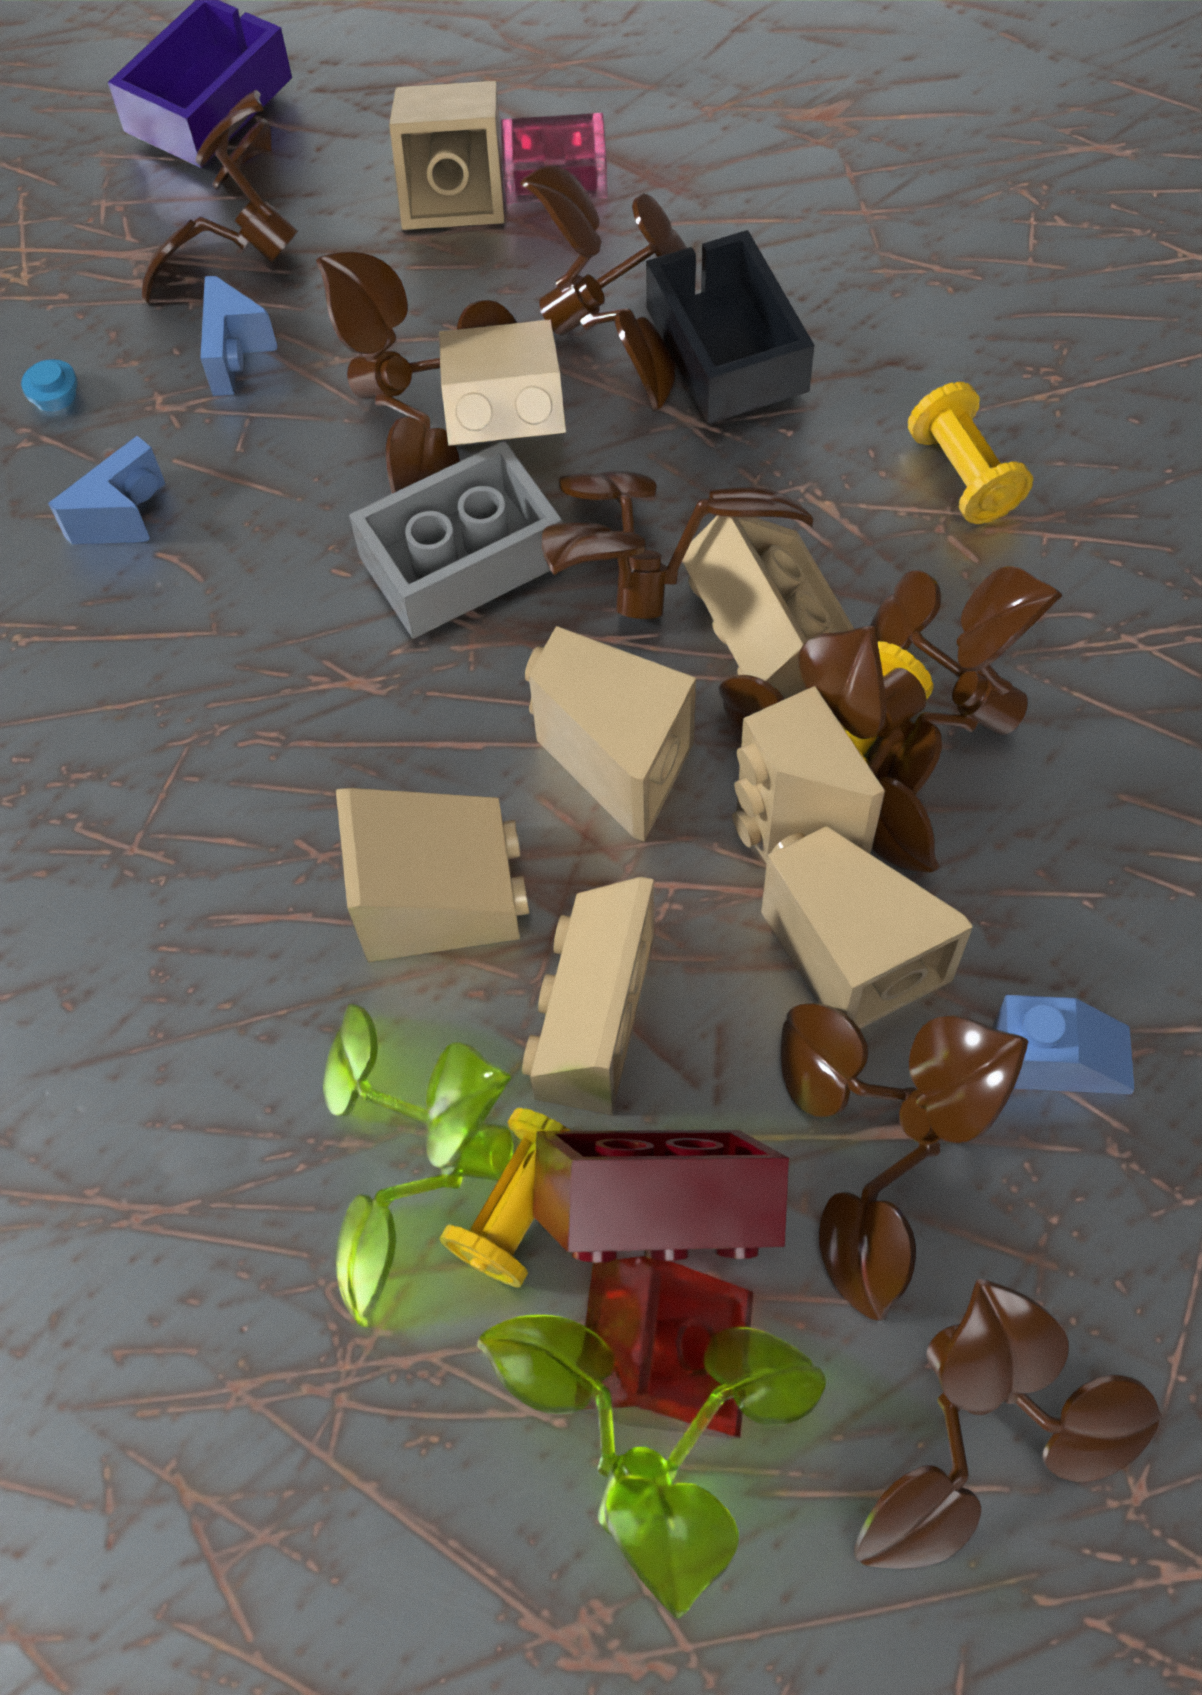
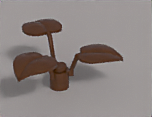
(259, 221)
(579, 298)
(363, 307)
(640, 570)
(992, 622)
(868, 705)
(962, 1086)
(995, 1357)

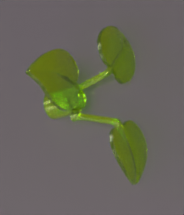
(458, 1142)
(668, 1533)

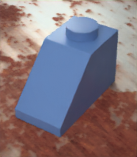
(1068, 1045)

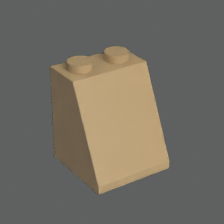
(447, 155)
(501, 383)
(612, 723)
(428, 871)
(858, 926)

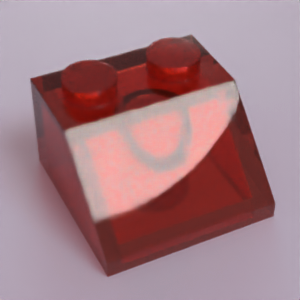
(658, 1329)

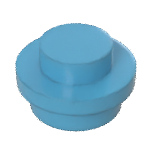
(50, 384)

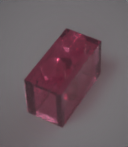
(559, 141)

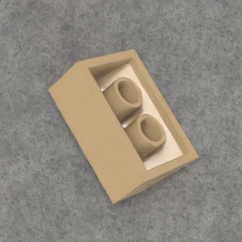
(762, 596)
(802, 776)
(592, 997)

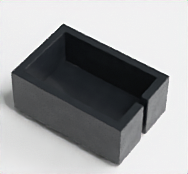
(738, 336)

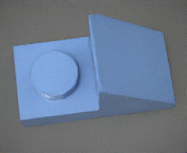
(230, 328)
(104, 501)

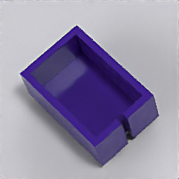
(197, 75)

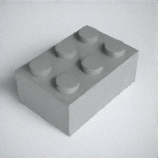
(455, 538)

